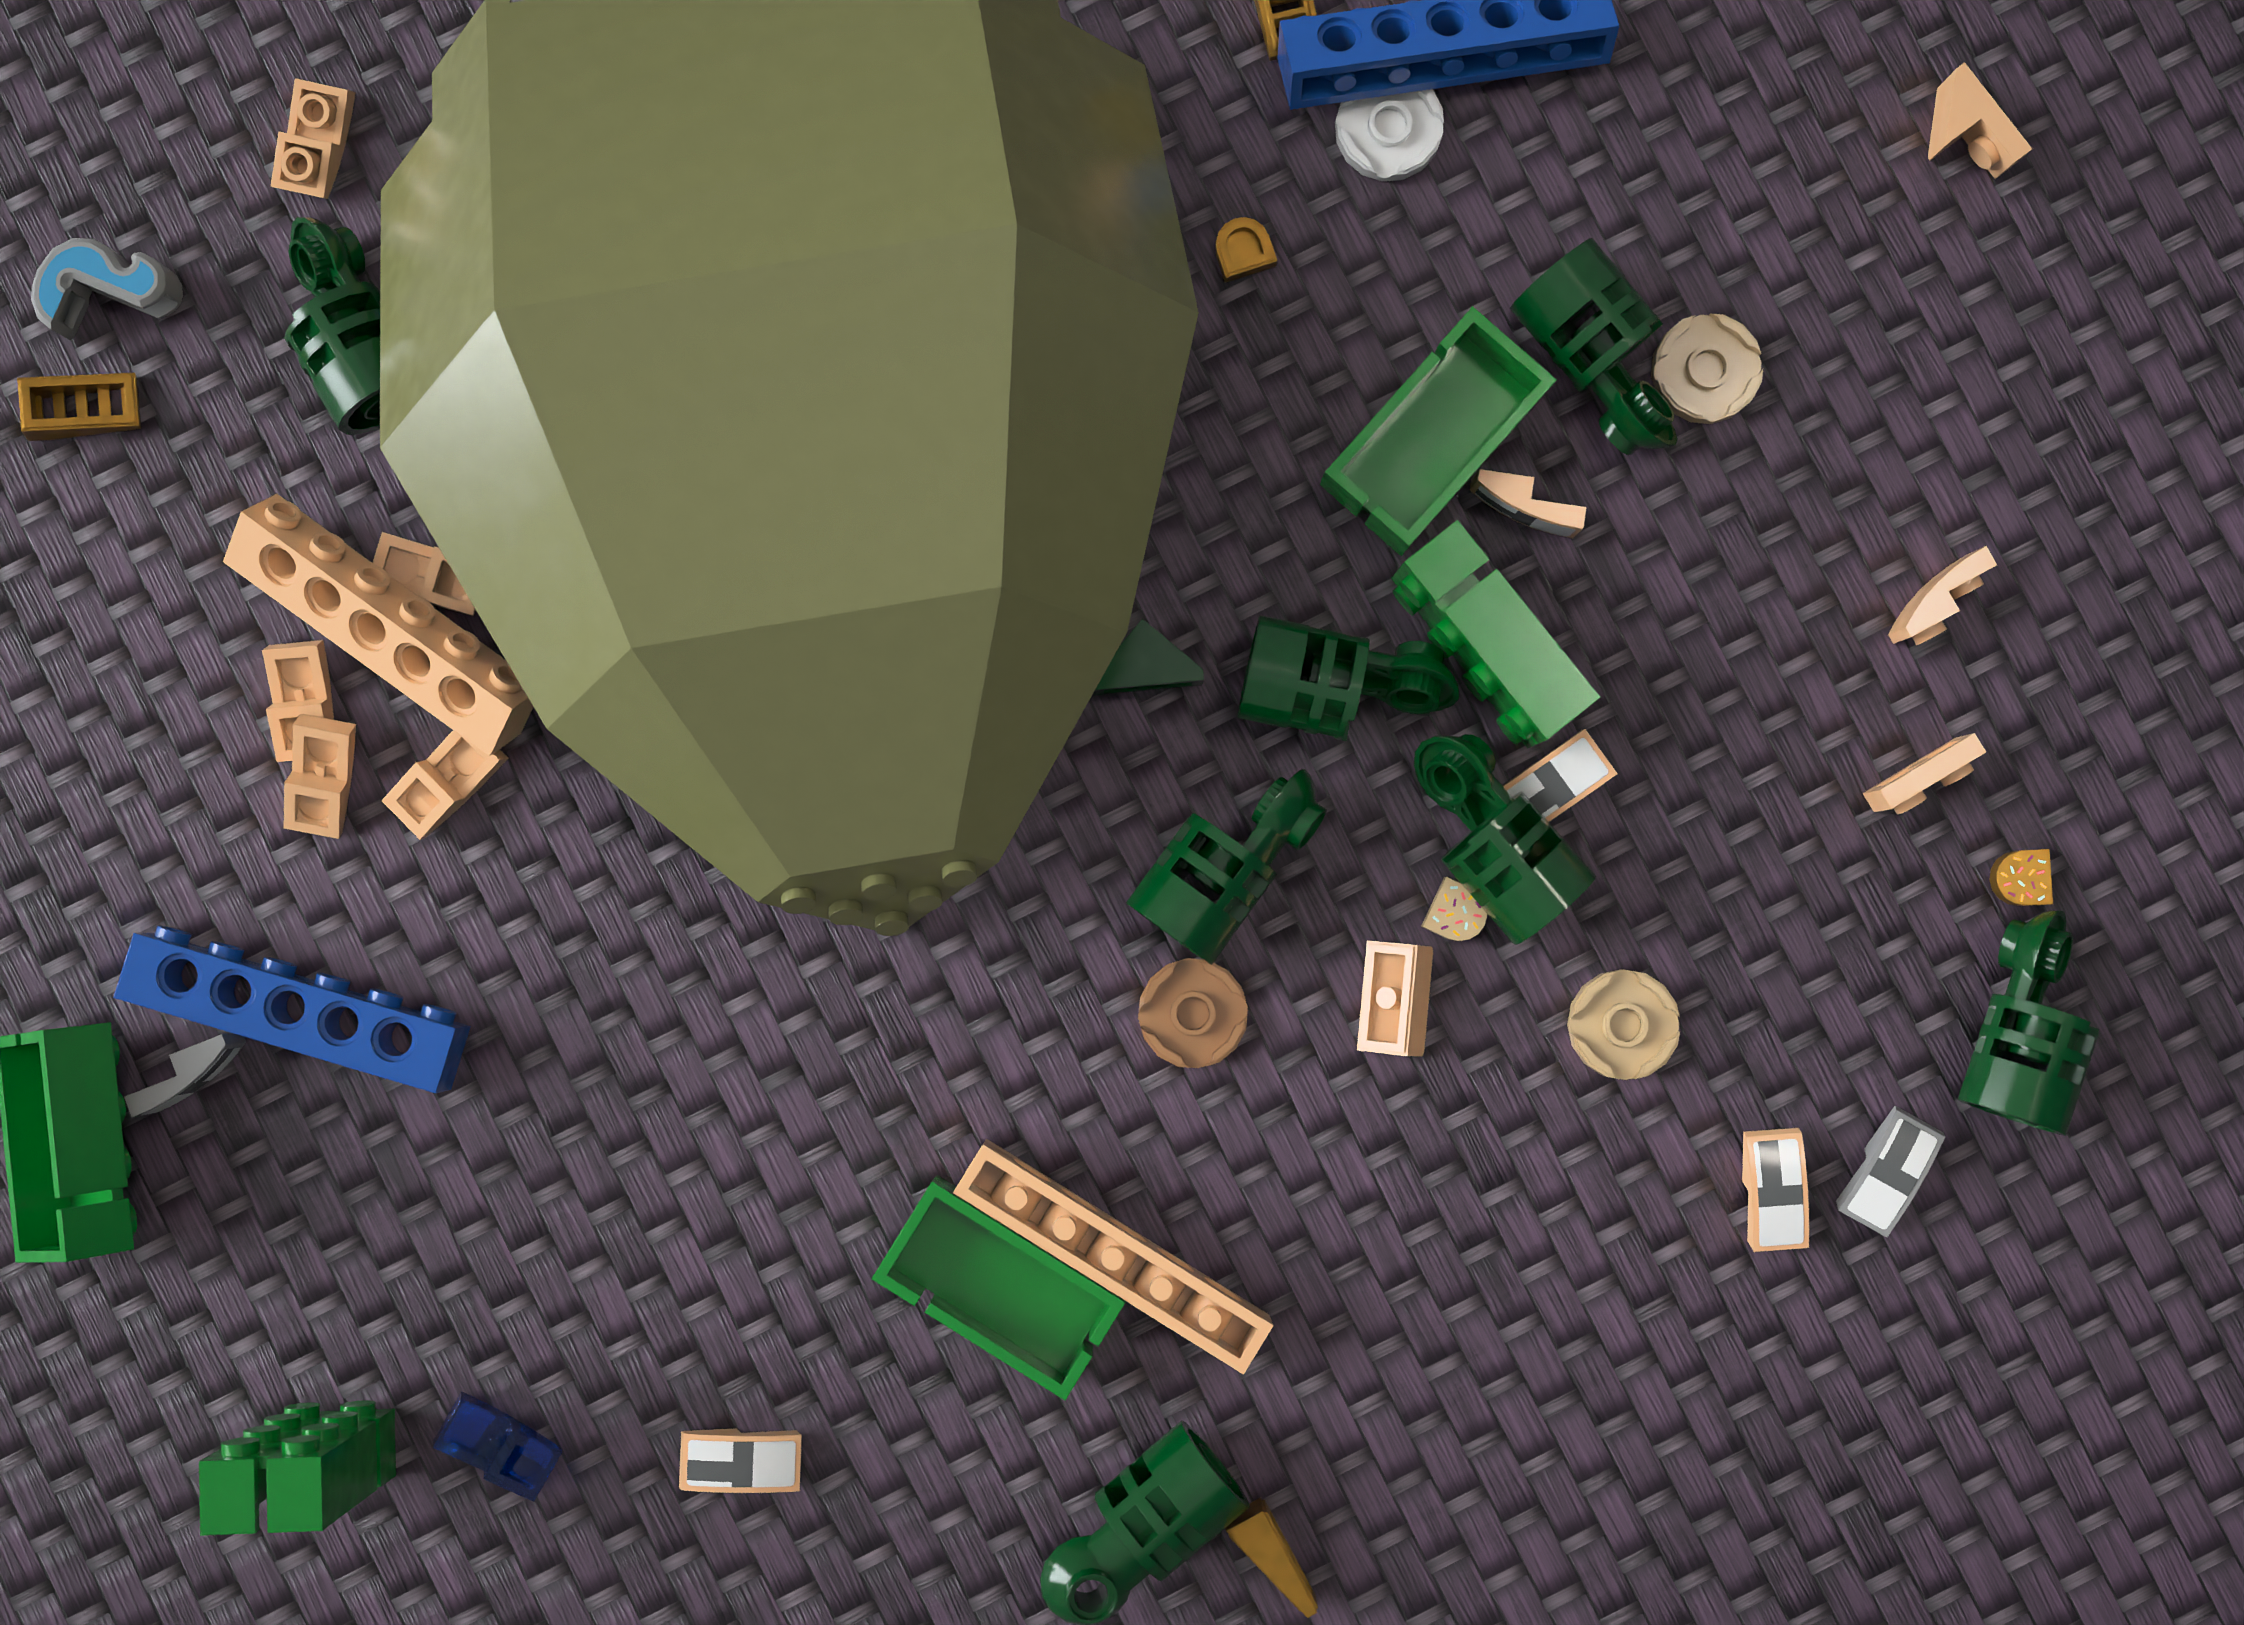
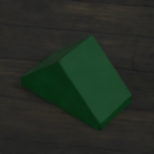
(1148, 663)

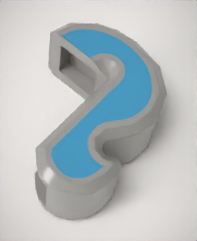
(85, 265)

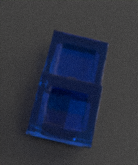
(498, 1445)

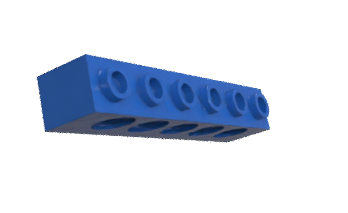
(1438, 46)
(154, 980)

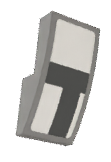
(194, 1069)
(1892, 1171)

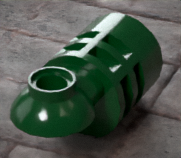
(339, 327)
(1594, 351)
(1337, 674)
(1512, 853)
(1232, 871)
(2025, 1028)
(1155, 1520)

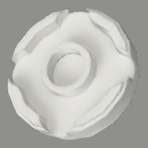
(1390, 134)

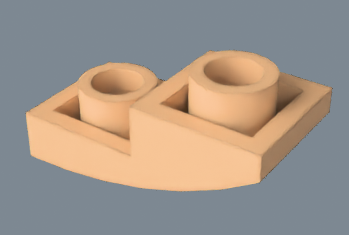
(315, 139)
(1935, 600)

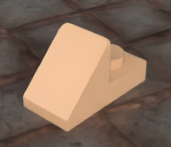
(1970, 112)

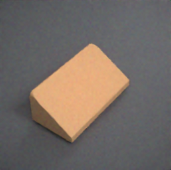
(1395, 998)

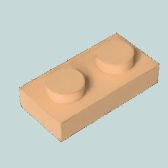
(1945, 764)

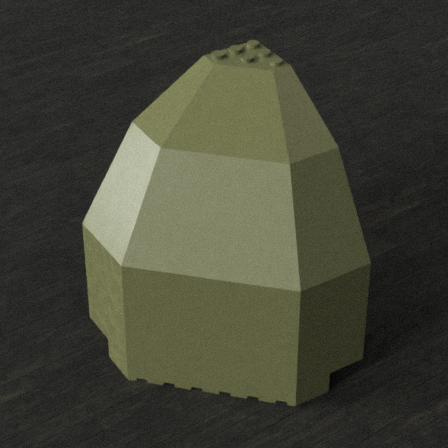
(793, 407)

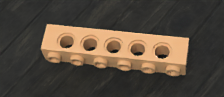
(379, 622)
(1114, 1256)

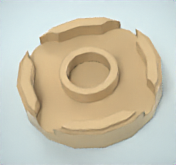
(1707, 368)
(1624, 1024)

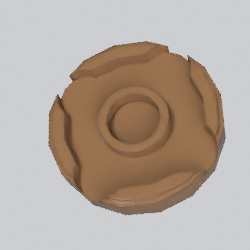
(1193, 1013)

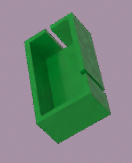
(1437, 431)
(1492, 638)
(65, 1144)
(998, 1289)
(304, 1464)

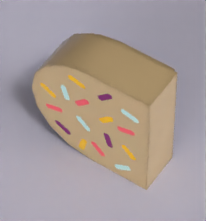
(1454, 913)

